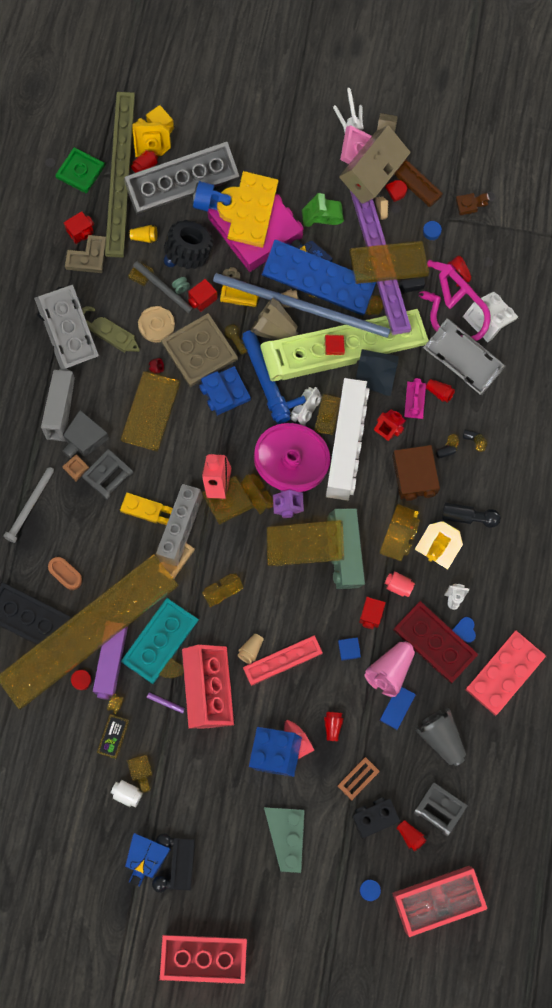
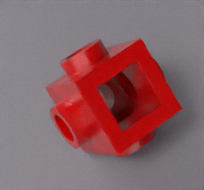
(390, 424)

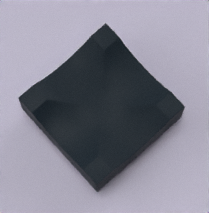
(377, 370)

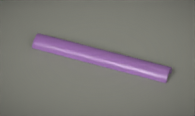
(165, 702)

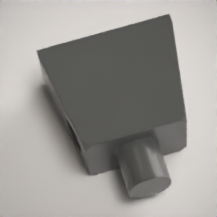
(83, 436)

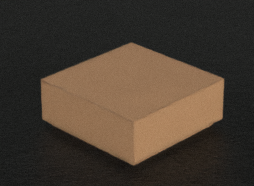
(75, 467)

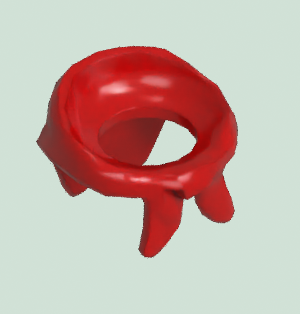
(460, 265)

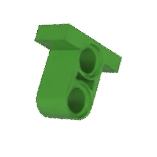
(322, 211)

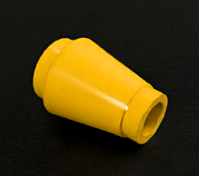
(144, 234)

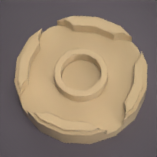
(156, 324)

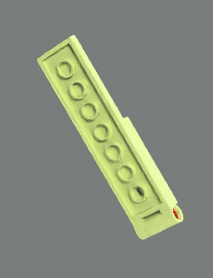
(282, 354)

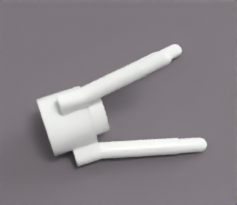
(353, 121)

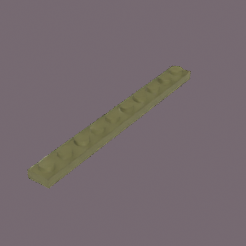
(119, 169)

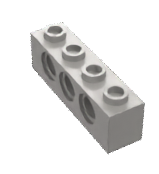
(179, 525)

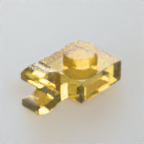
(140, 770)

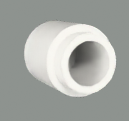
(126, 793)

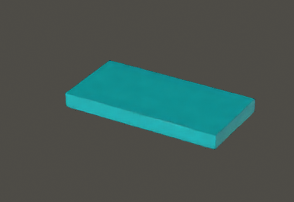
(159, 640)

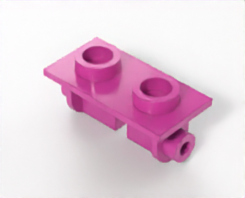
(415, 399)

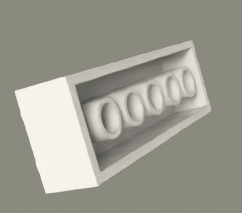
(346, 444)

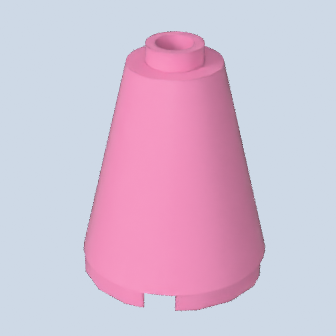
(391, 669)

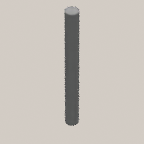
(163, 287)

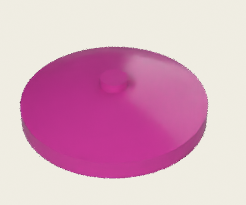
(291, 457)

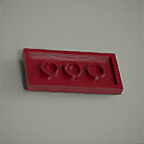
(435, 642)

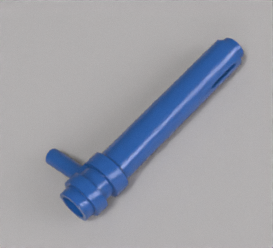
(276, 402)

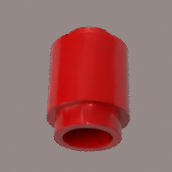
(145, 161)

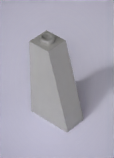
(58, 405)

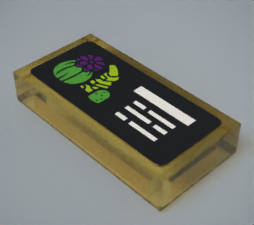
(113, 736)

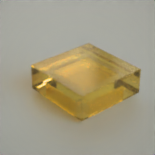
(138, 277)

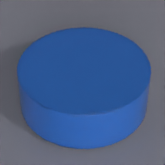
(432, 230)
(370, 890)

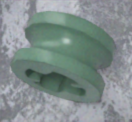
(180, 285)

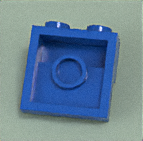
(224, 390)

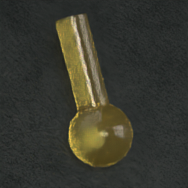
(232, 332)

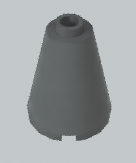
(442, 735)

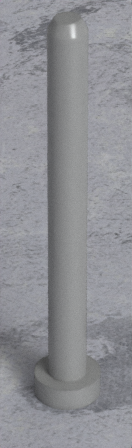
(28, 506)

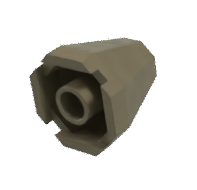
(274, 322)

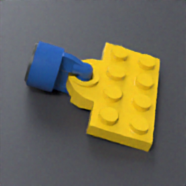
(244, 206)

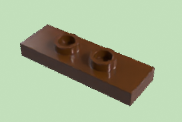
(418, 183)

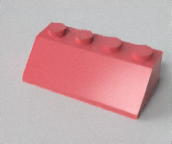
(207, 686)

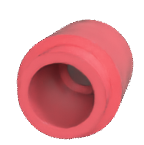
(399, 584)

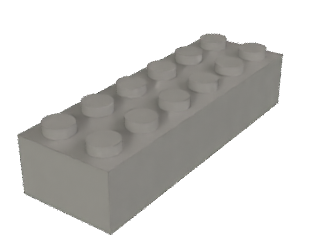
(179, 177)

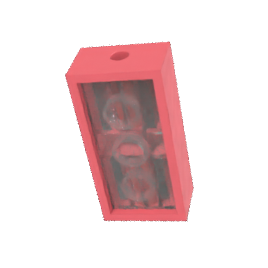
(439, 901)

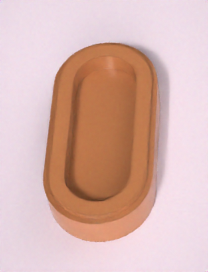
(65, 573)

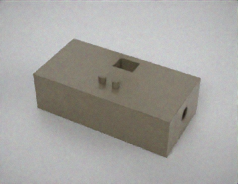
(375, 164)

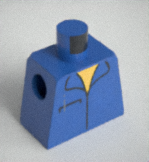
(145, 858)

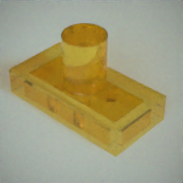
(327, 414)

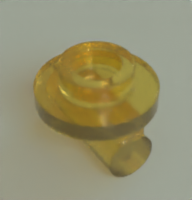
(375, 306)

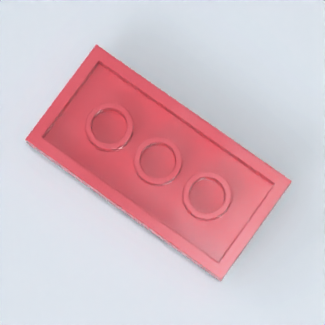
(505, 673)

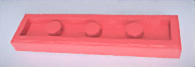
(282, 660)

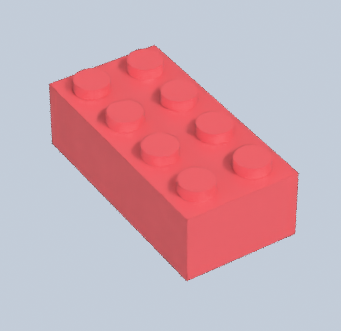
(203, 959)

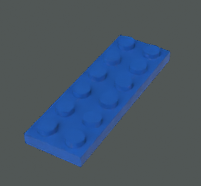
(317, 277)

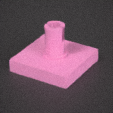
(353, 142)

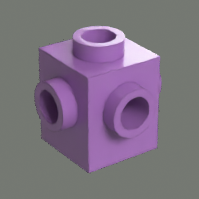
(288, 503)

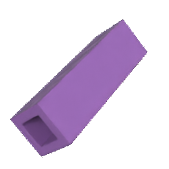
(109, 666)

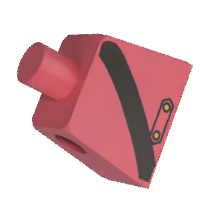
(218, 469)

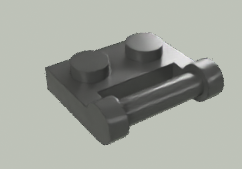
(103, 469)
(445, 804)

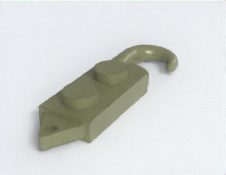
(112, 333)

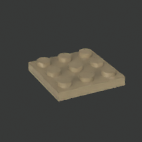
(199, 349)

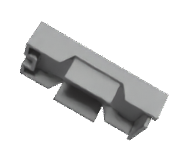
(66, 326)
(464, 356)

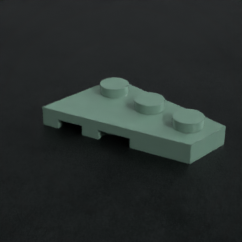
(287, 836)

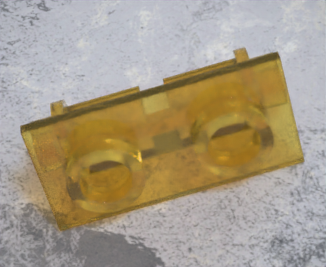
(252, 486)
(230, 586)

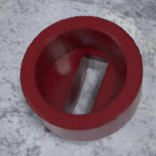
(156, 365)

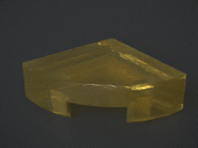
(172, 670)

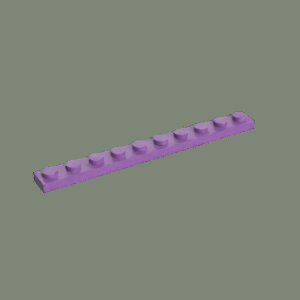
(388, 289)

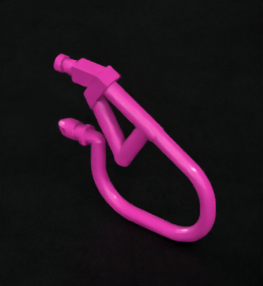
(449, 270)

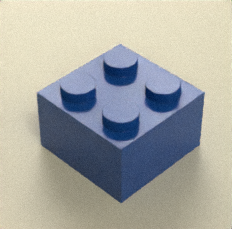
(275, 751)

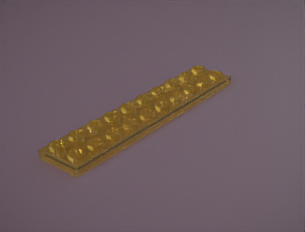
(87, 631)

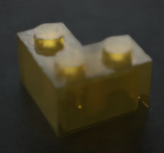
(401, 529)

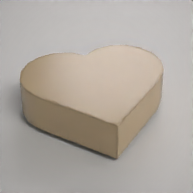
(381, 207)

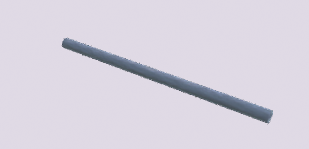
(302, 305)

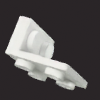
(500, 315)

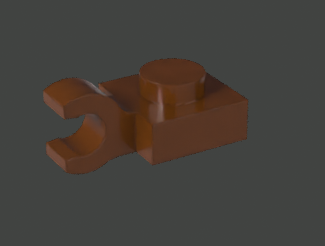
(469, 204)

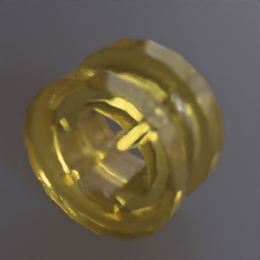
(115, 703)

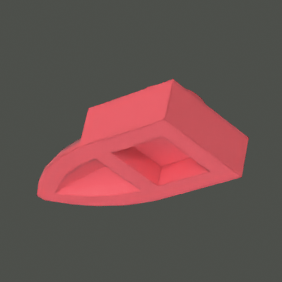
(306, 746)

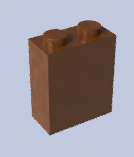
(416, 472)

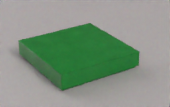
(80, 170)

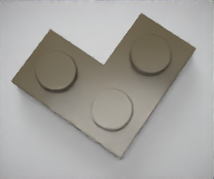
(88, 261)

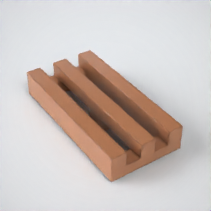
(346, 790)

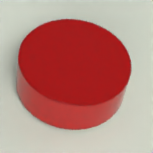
(81, 680)

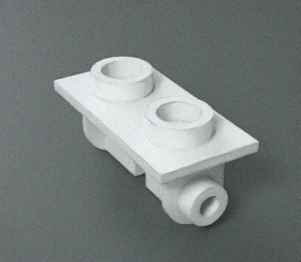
(304, 412)
(456, 595)

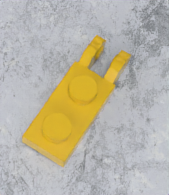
(144, 509)

